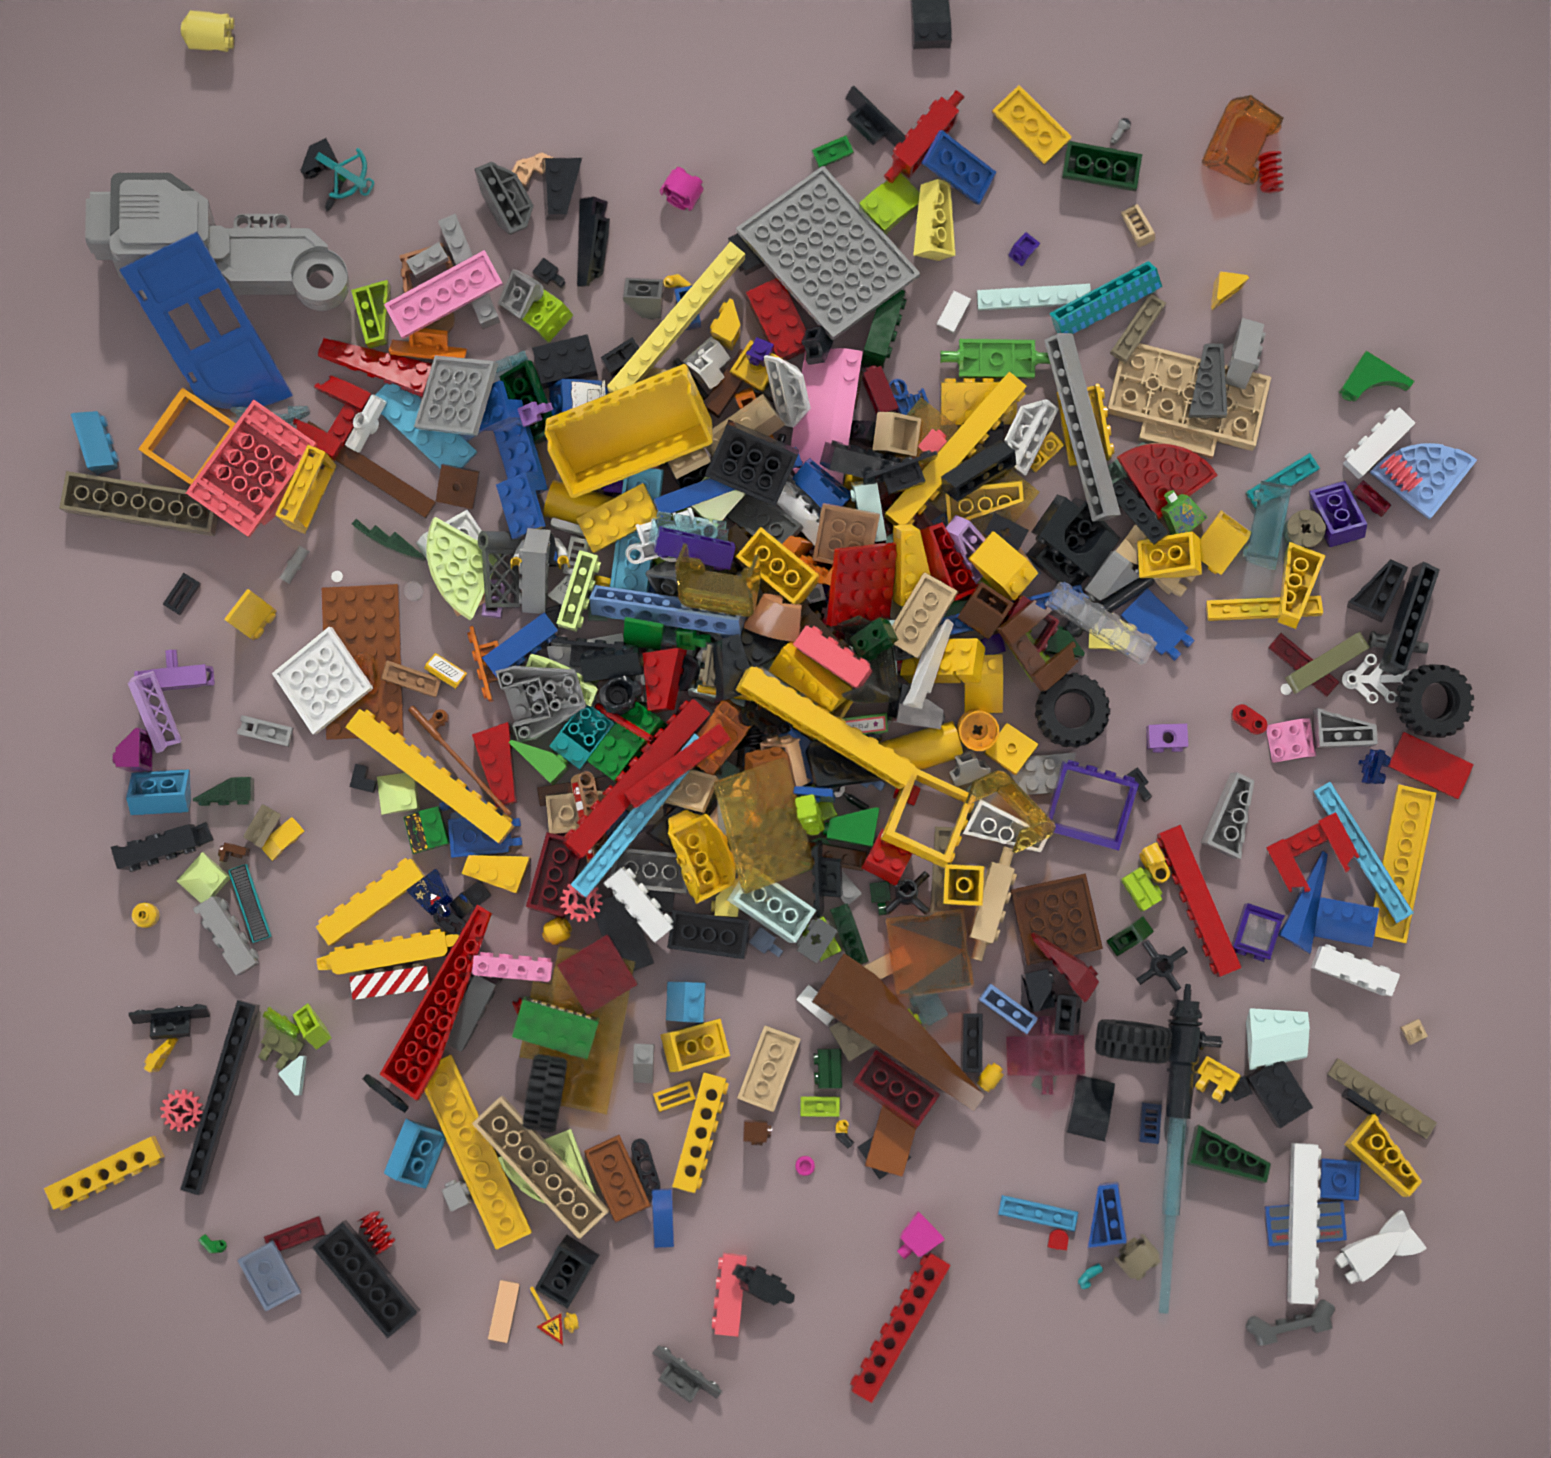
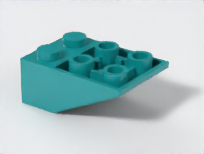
(581, 736)

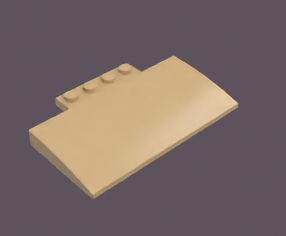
(1159, 390)

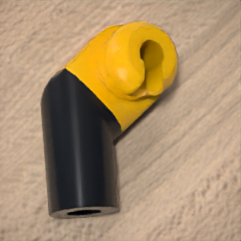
(841, 1133)

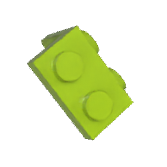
(548, 316)

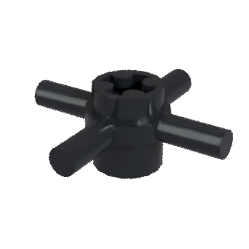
(901, 898)
(1161, 958)

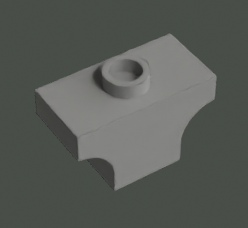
(968, 769)

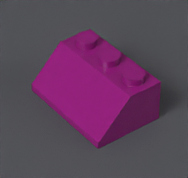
(134, 752)

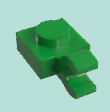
(689, 640)

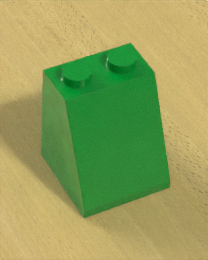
(853, 828)

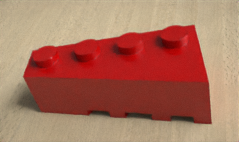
(945, 562)
(497, 761)

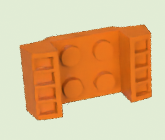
(800, 548)
(727, 715)

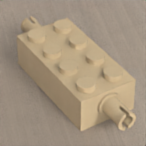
(995, 895)

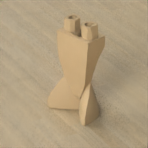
(1129, 550)

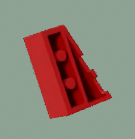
(662, 678)

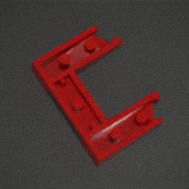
(355, 402)
(1326, 830)

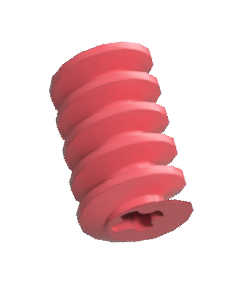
(1401, 473)

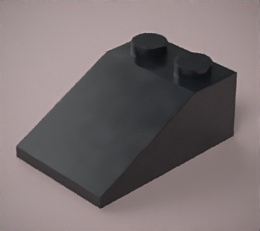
(931, 24)
(1090, 1108)
(567, 1271)

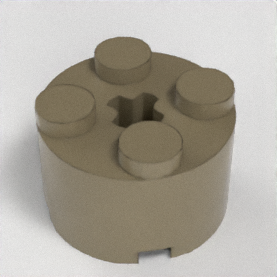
(1311, 522)
(1137, 1257)

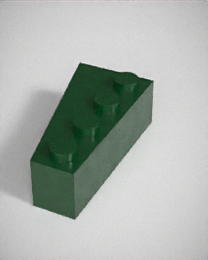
(883, 331)
(1221, 1156)

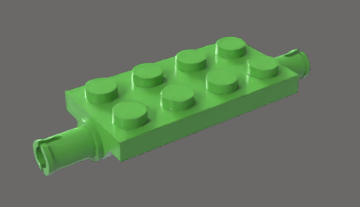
(995, 358)

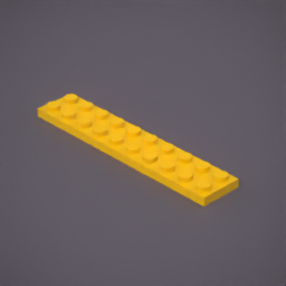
(475, 1156)

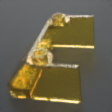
(717, 590)
(1039, 823)

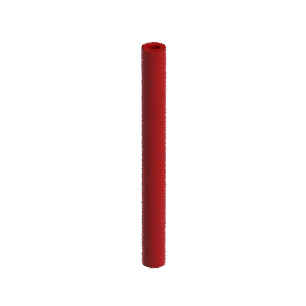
(625, 723)

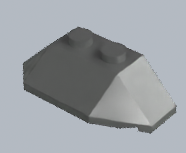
(504, 197)

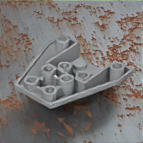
(540, 698)

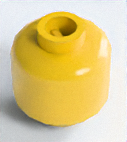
(152, 915)
(557, 931)

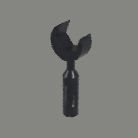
(851, 798)

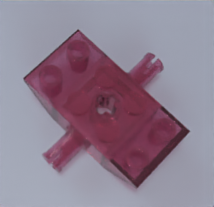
(1026, 1052)

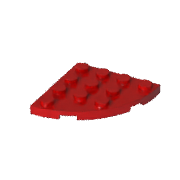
(1163, 468)

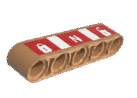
(579, 793)

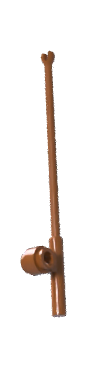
(431, 727)

